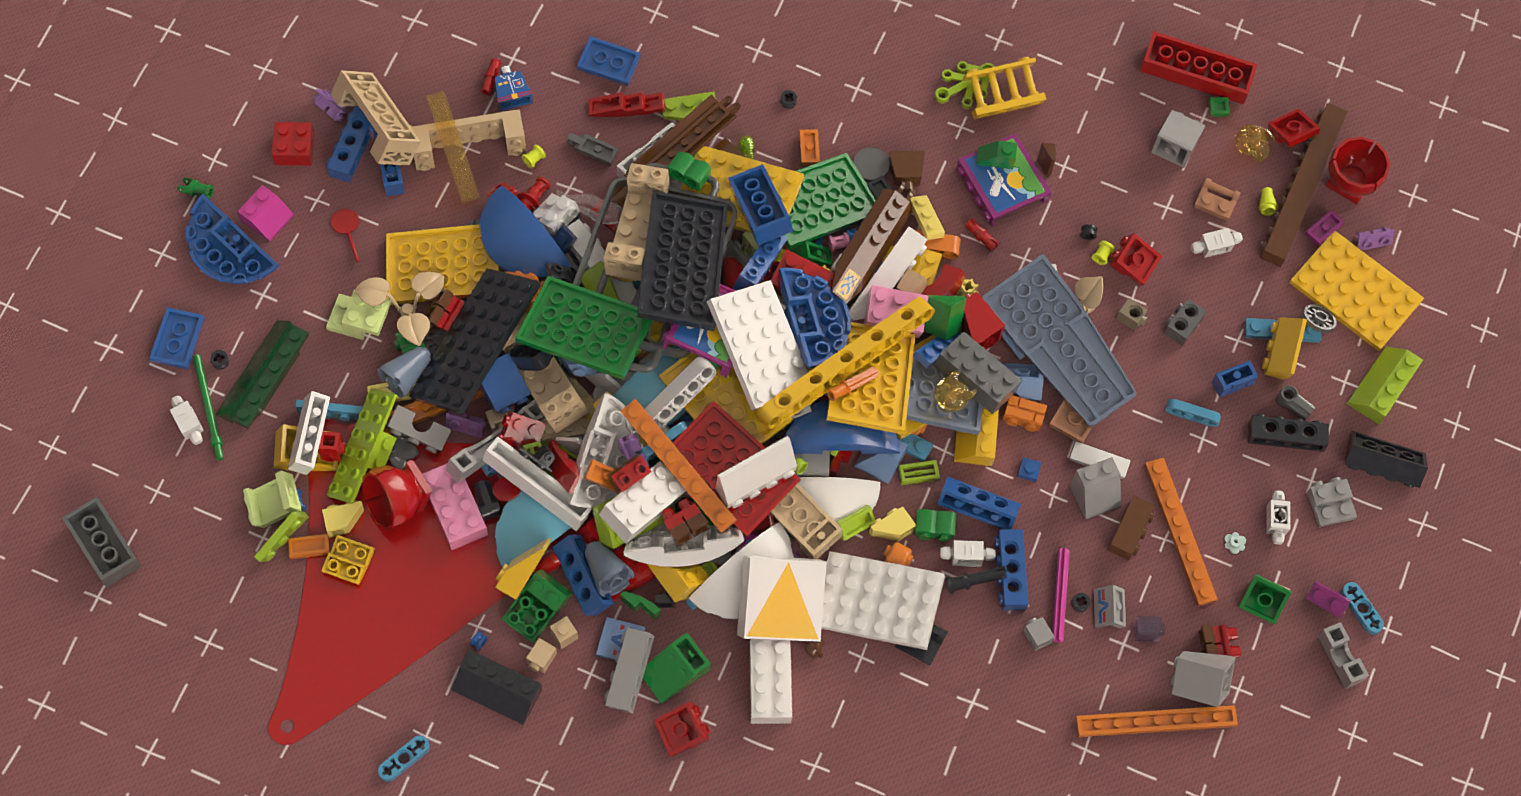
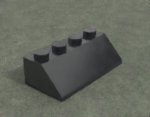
(1386, 459)
(496, 687)

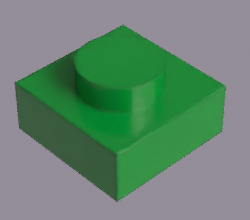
(1219, 107)

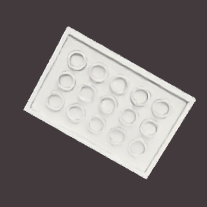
(758, 341)
(880, 600)

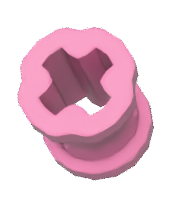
(838, 242)

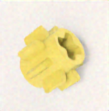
(967, 284)

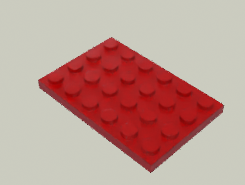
(717, 444)

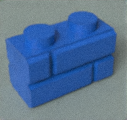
(1234, 378)

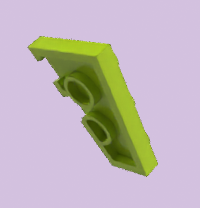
(679, 107)
(281, 536)

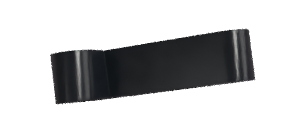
(529, 358)

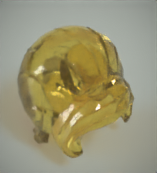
(1253, 141)
(953, 394)

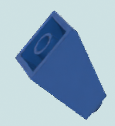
(504, 385)

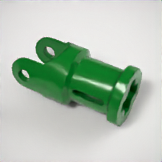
(195, 188)

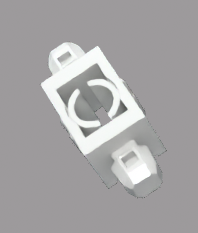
(1216, 242)
(186, 420)
(1277, 529)
(967, 553)

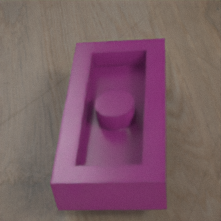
(1324, 228)
(1328, 599)

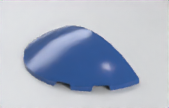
(516, 236)
(223, 248)
(814, 315)
(815, 434)

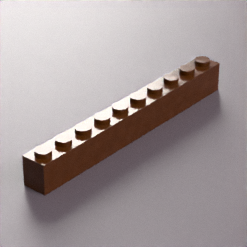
(1302, 188)

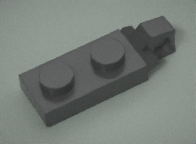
(593, 148)

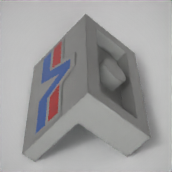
(1109, 607)

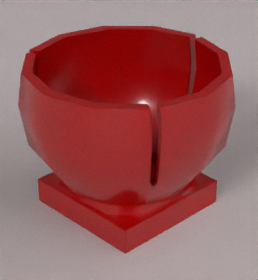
(1355, 170)
(404, 490)

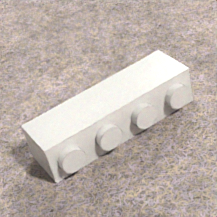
(309, 433)

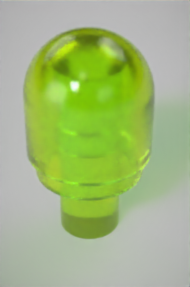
(747, 146)

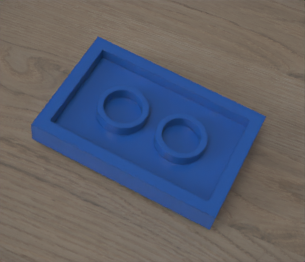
(609, 61)
(177, 338)

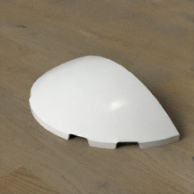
(602, 445)
(841, 495)
(658, 548)
(723, 589)

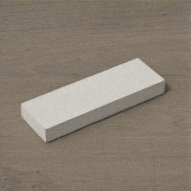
(1089, 455)

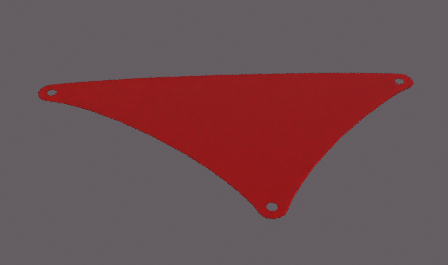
(404, 607)

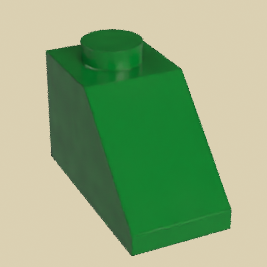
(997, 154)
(815, 253)

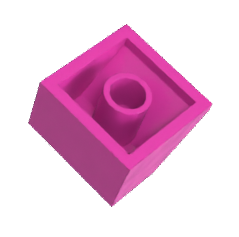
(265, 213)

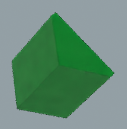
(947, 316)
(1265, 599)

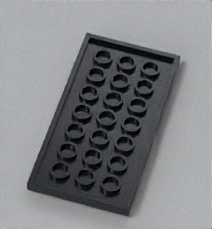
(682, 260)
(474, 340)

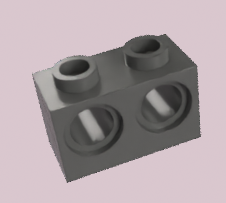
(1187, 323)

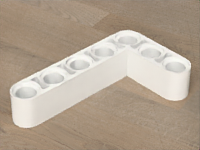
(680, 392)

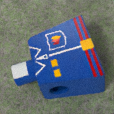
(512, 89)

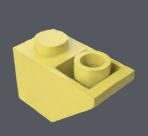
(341, 519)
(894, 526)

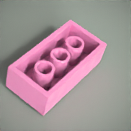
(455, 508)

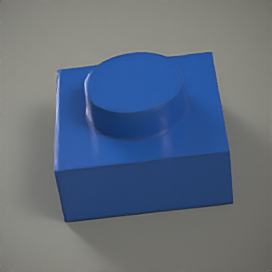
(1029, 469)

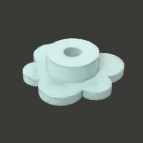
(1235, 547)

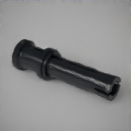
(967, 580)

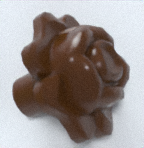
(814, 648)

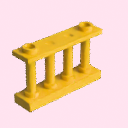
(999, 105)

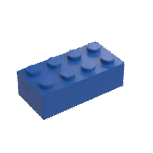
(760, 204)

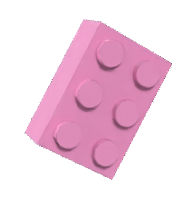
(886, 301)

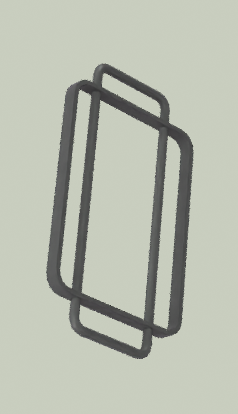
(620, 182)

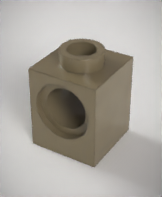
(1135, 308)

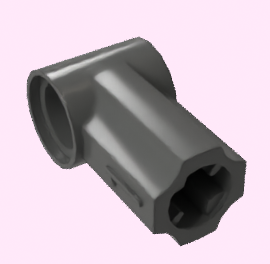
(1296, 403)

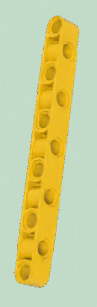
(845, 362)

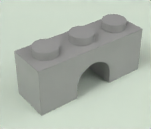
(402, 425)
(1335, 643)

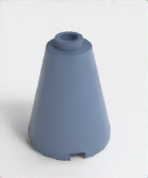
(404, 370)
(607, 569)

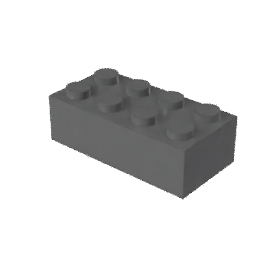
(979, 371)
(101, 542)

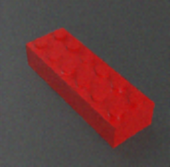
(1198, 67)

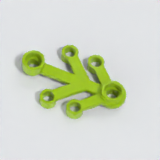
(942, 91)

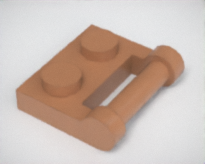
(1214, 204)

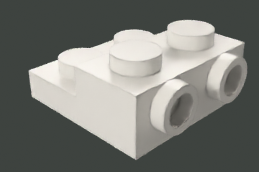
(556, 212)

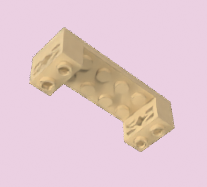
(472, 130)
(395, 138)
(627, 252)
(551, 390)
(807, 522)

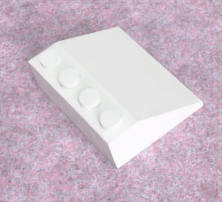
(756, 473)

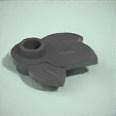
(402, 451)

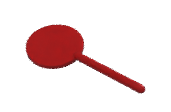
(345, 222)
(506, 490)

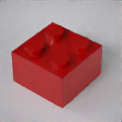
(293, 143)

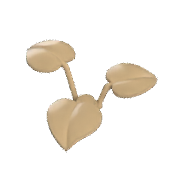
(1090, 292)
(410, 325)

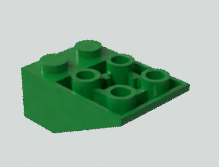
(537, 605)
(675, 668)

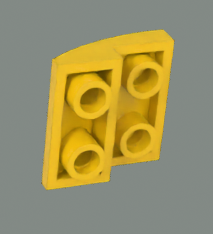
(348, 559)

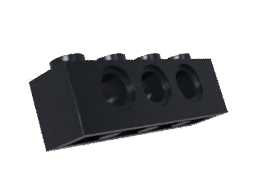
(1279, 438)

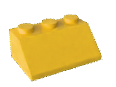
(1284, 347)
(978, 448)

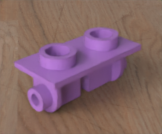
(326, 100)
(1378, 238)
(472, 426)
(629, 445)

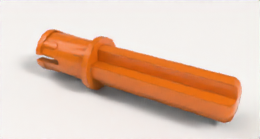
(846, 387)

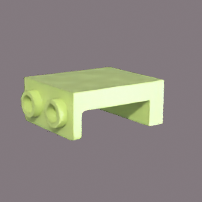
(272, 500)

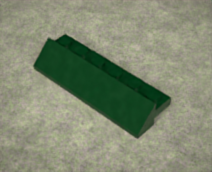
(263, 374)

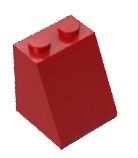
(981, 322)

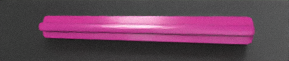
(1060, 595)

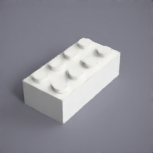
(642, 503)
(770, 681)

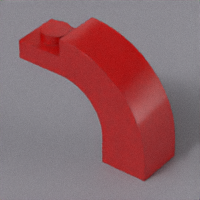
(947, 283)

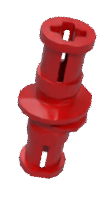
(534, 193)

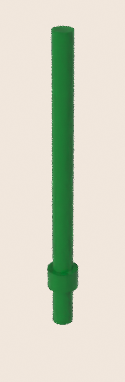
(215, 440)

